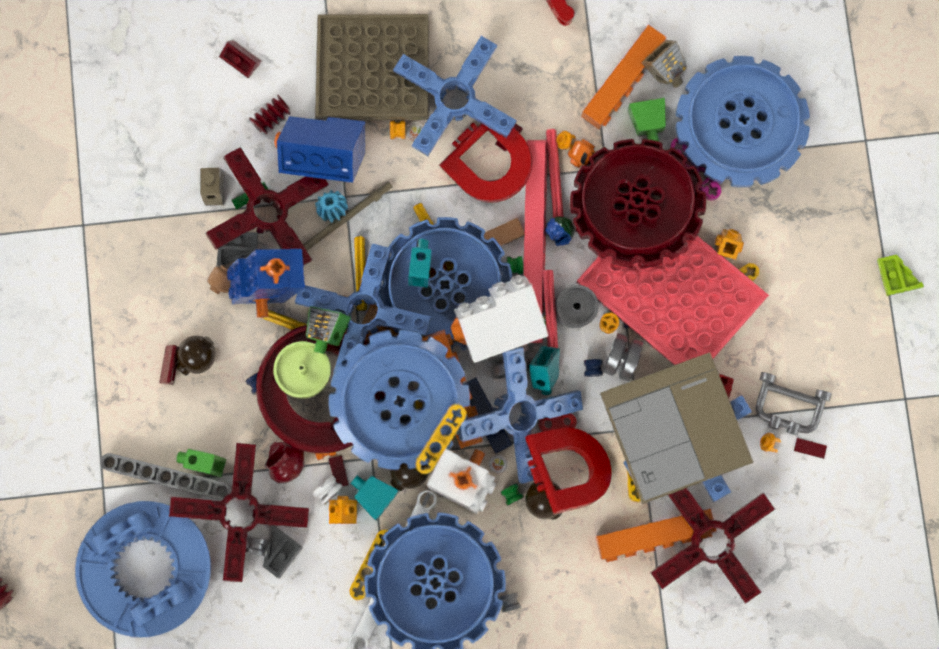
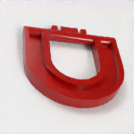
(495, 190)
(581, 443)

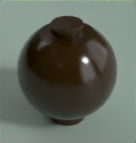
(195, 355)
(407, 477)
(538, 503)

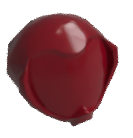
(284, 462)

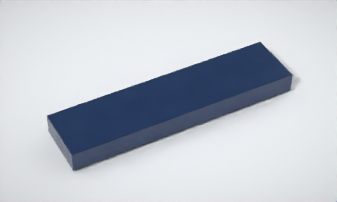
(500, 440)

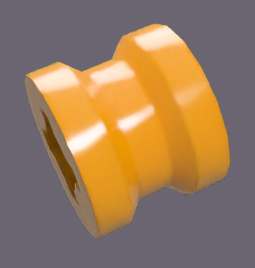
(397, 130)
(610, 319)

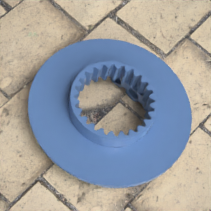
(97, 575)

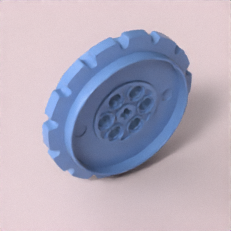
(770, 96)
(449, 243)
(369, 371)
(421, 544)

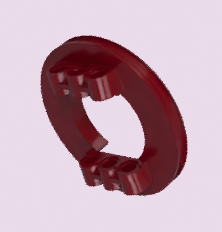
(278, 413)

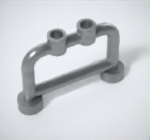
(792, 427)

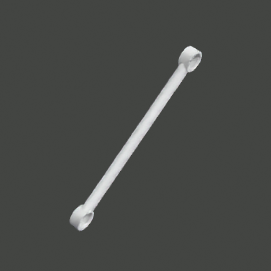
(367, 622)

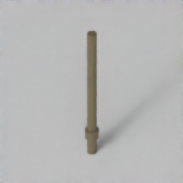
(375, 195)

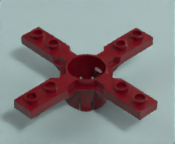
(281, 201)
(217, 510)
(727, 561)

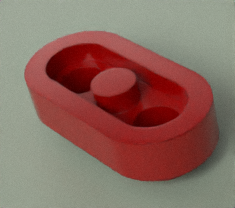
(557, 422)

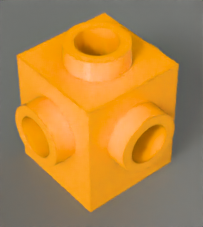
(729, 243)
(342, 511)

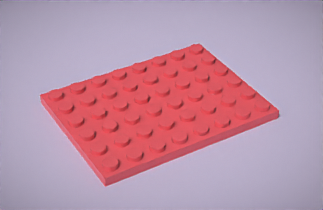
(681, 305)

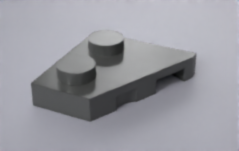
(237, 248)
(280, 552)

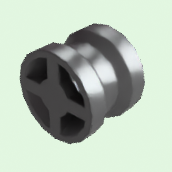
(256, 546)
(510, 602)

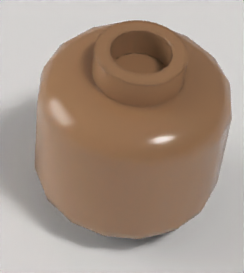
(218, 280)

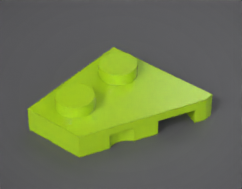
(896, 276)

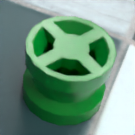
(516, 264)
(512, 494)

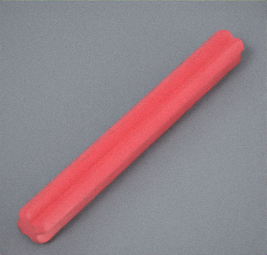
(554, 170)
(550, 308)

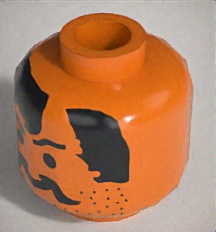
(580, 153)

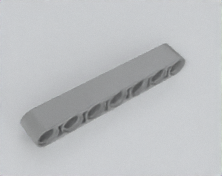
(157, 476)

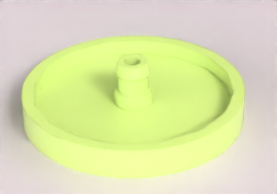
(301, 370)

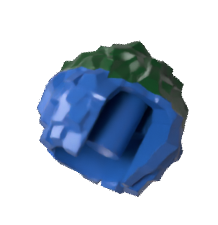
(560, 230)

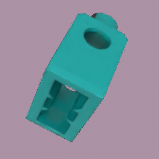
(418, 269)
(545, 369)
(373, 495)

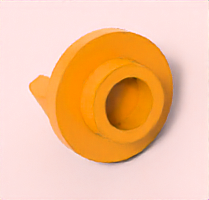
(564, 140)
(768, 441)

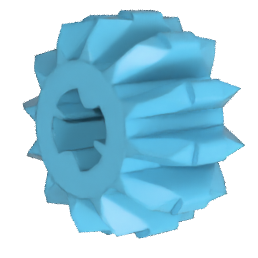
(331, 206)

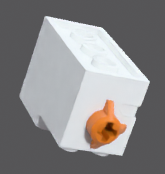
(500, 321)
(462, 480)

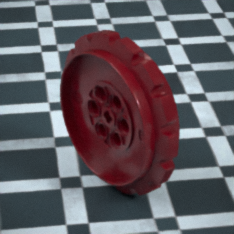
(650, 237)

